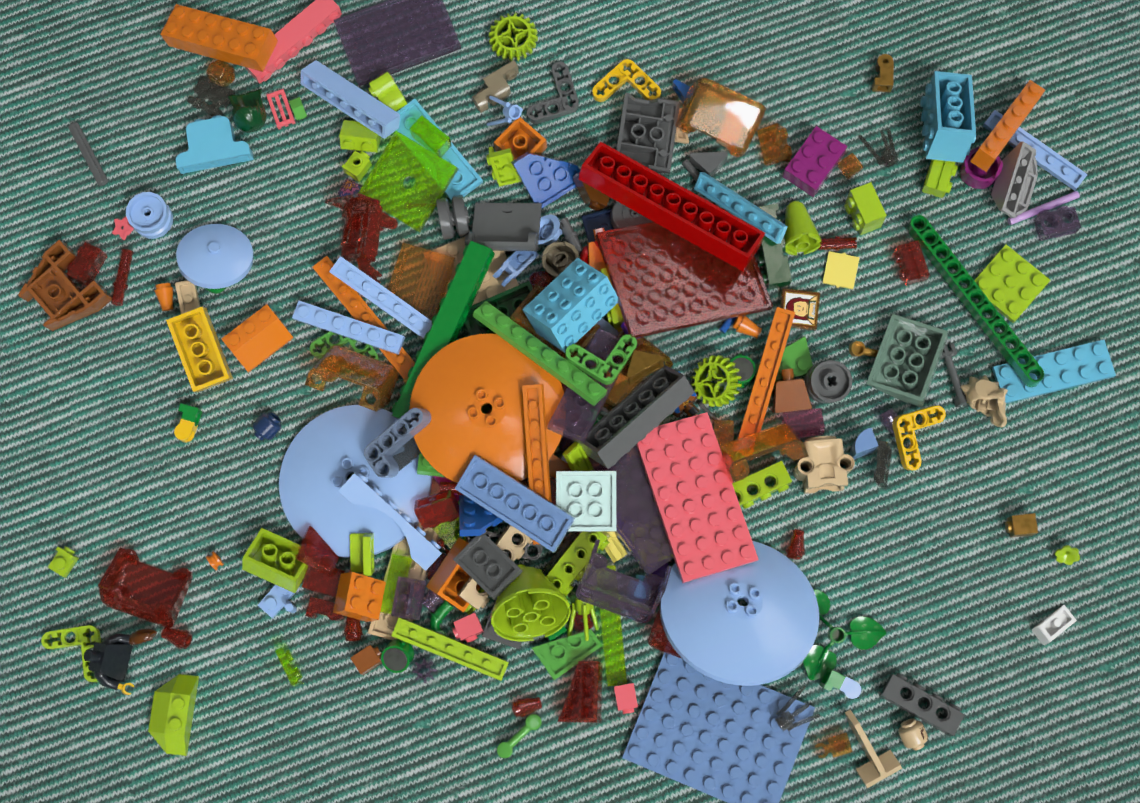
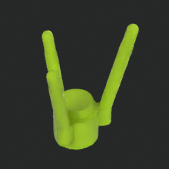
(583, 609)

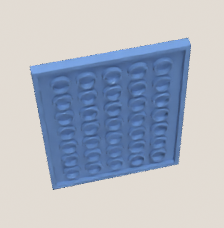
(716, 735)

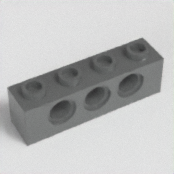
(947, 725)

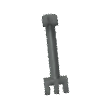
(947, 356)

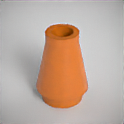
(165, 296)
(746, 326)

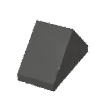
(708, 161)

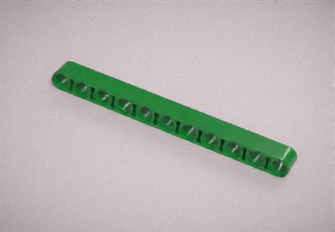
(975, 309)

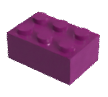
(814, 161)

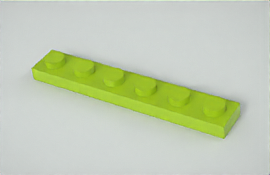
(450, 648)

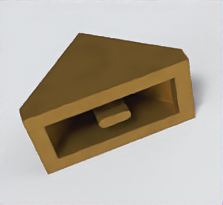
(642, 365)

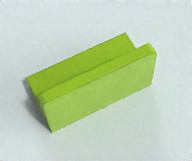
(362, 553)

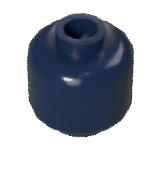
(267, 426)

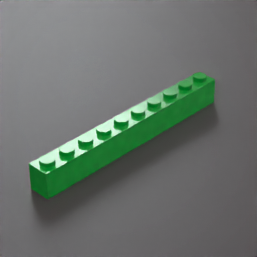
(451, 316)

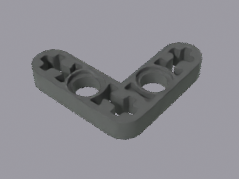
(561, 102)

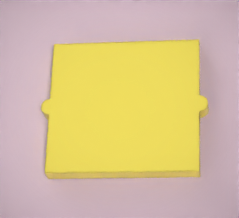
(840, 270)

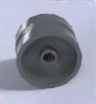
(453, 217)
(839, 381)

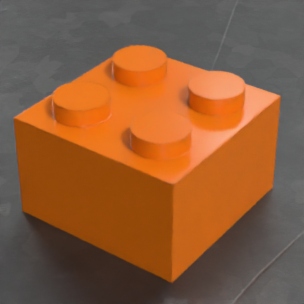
(521, 139)
(359, 597)

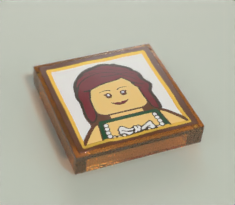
(805, 306)

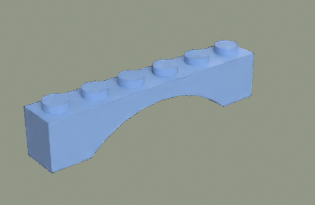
(420, 548)

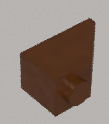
(589, 195)

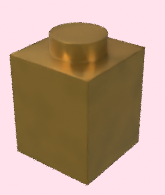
(1022, 525)

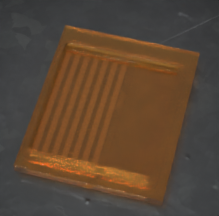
(421, 278)

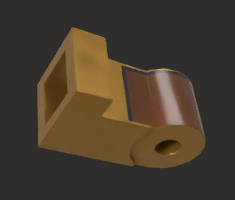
(885, 70)

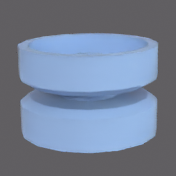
(149, 215)

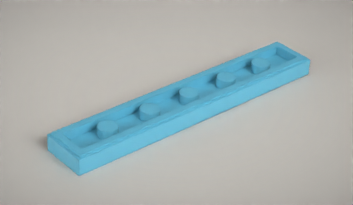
(740, 207)

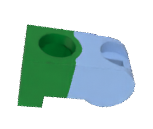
(845, 684)

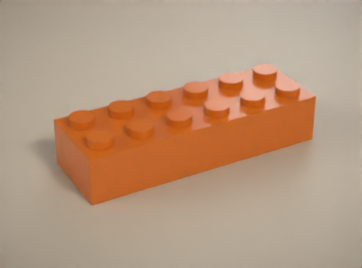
(219, 37)

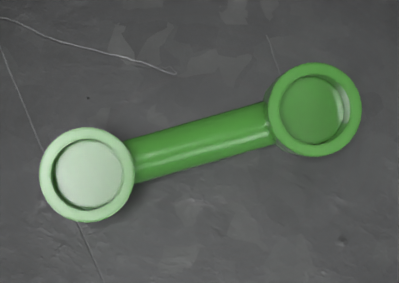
(505, 749)

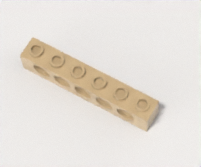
(469, 592)

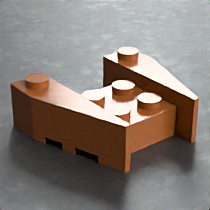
(57, 291)

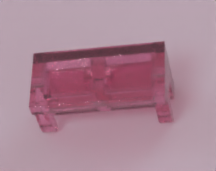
(805, 422)

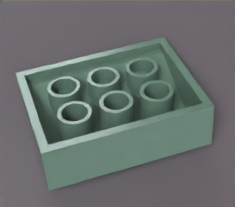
(907, 360)

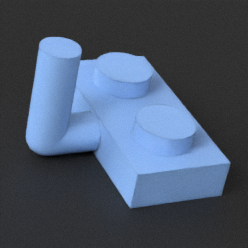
(276, 600)

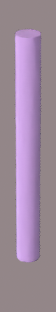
(1047, 206)

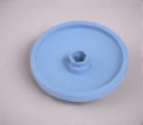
(214, 256)

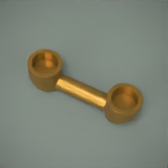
(858, 348)

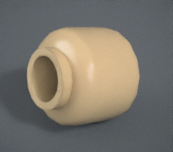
(913, 734)

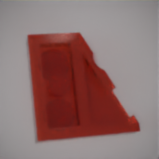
(316, 552)

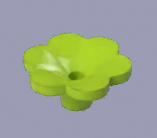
(1067, 555)

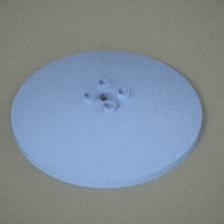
(319, 466)
(737, 641)

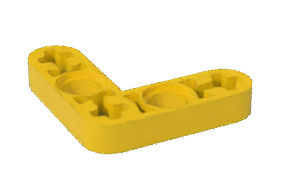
(624, 76)
(910, 426)

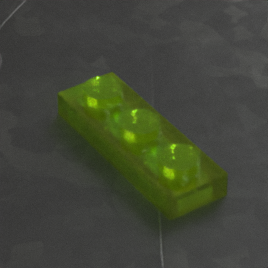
(400, 567)

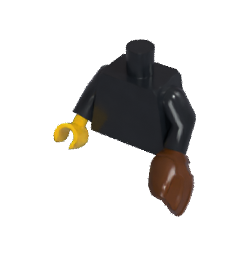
(112, 655)

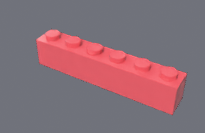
(297, 34)

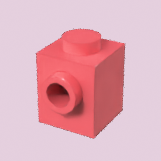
(467, 628)

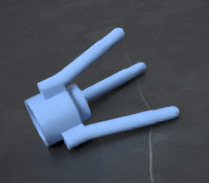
(510, 112)

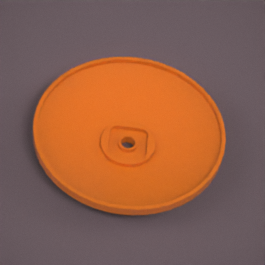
(456, 387)

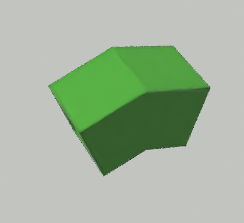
(298, 109)

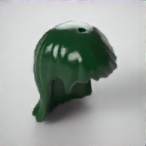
(248, 111)

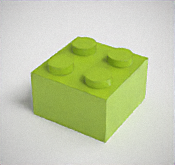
(865, 209)

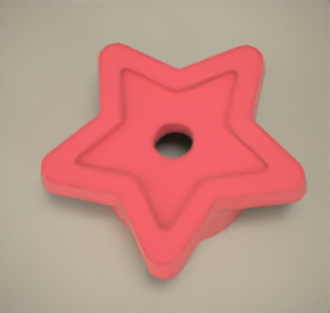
(122, 232)

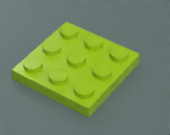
(1011, 283)

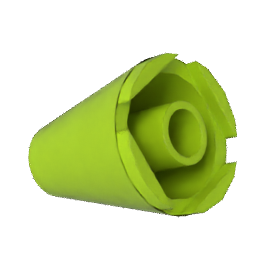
(801, 231)

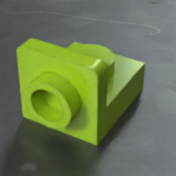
(63, 561)

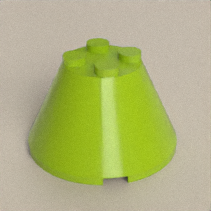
(529, 607)

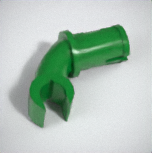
(438, 615)

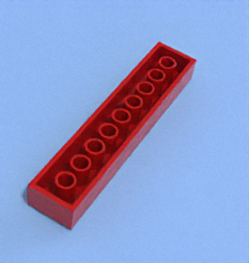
(671, 206)

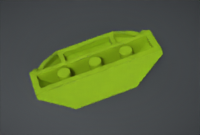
(173, 714)

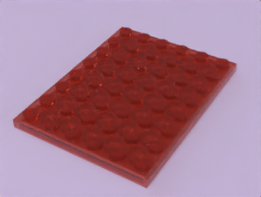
(673, 283)

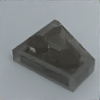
(883, 463)

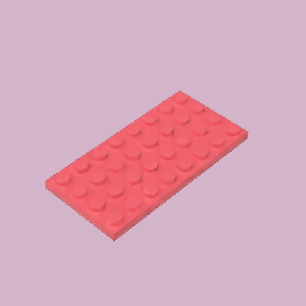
(695, 498)

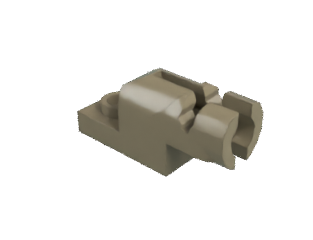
(495, 86)

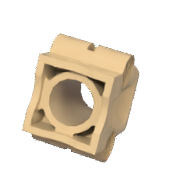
(824, 465)

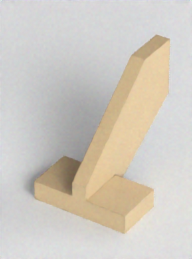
(878, 766)

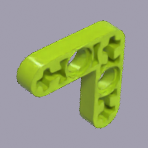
(81, 639)

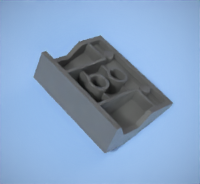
(648, 131)

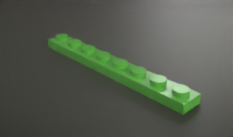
(540, 353)

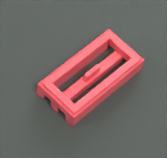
(285, 122)

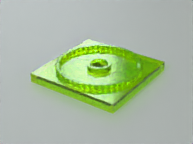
(404, 159)

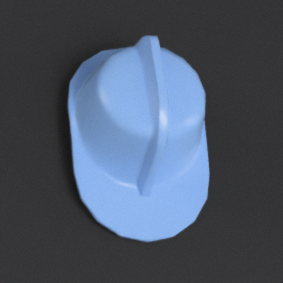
(549, 229)

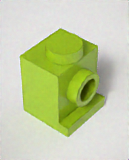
(357, 171)

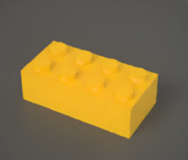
(199, 349)

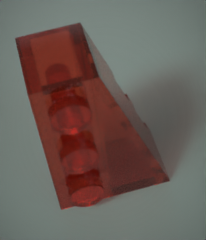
(585, 695)

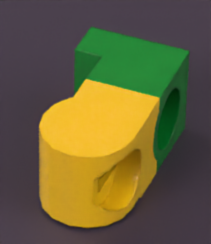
(188, 424)

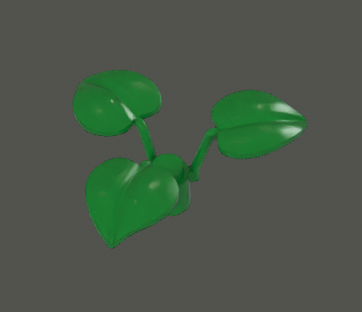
(864, 635)

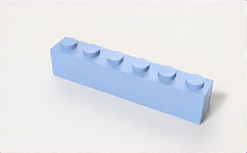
(350, 99)

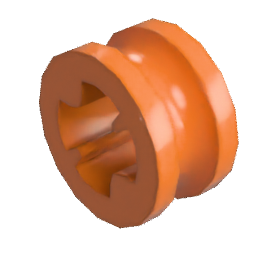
(214, 560)

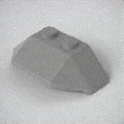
(1016, 181)

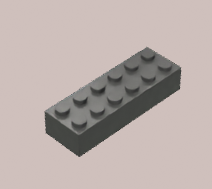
(636, 416)

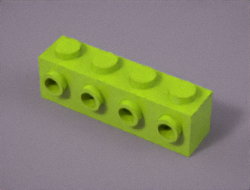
(573, 561)

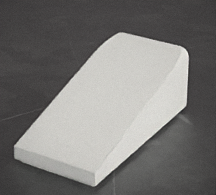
(1053, 625)

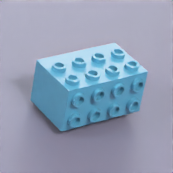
(948, 117)
(571, 304)

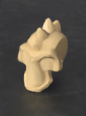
(987, 398)

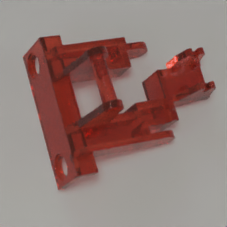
(362, 229)

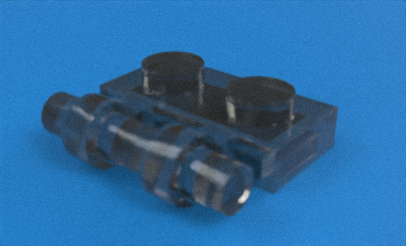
(208, 90)

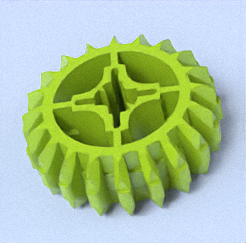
(520, 35)
(711, 366)

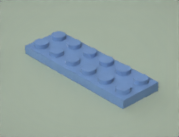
(515, 503)

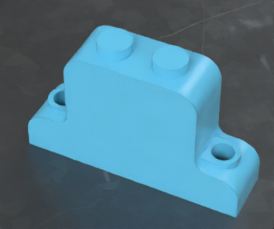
(211, 146)

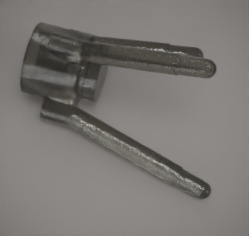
(888, 156)
(786, 720)

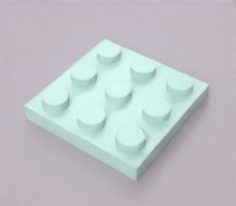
(588, 498)

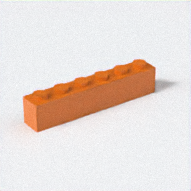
(1007, 126)

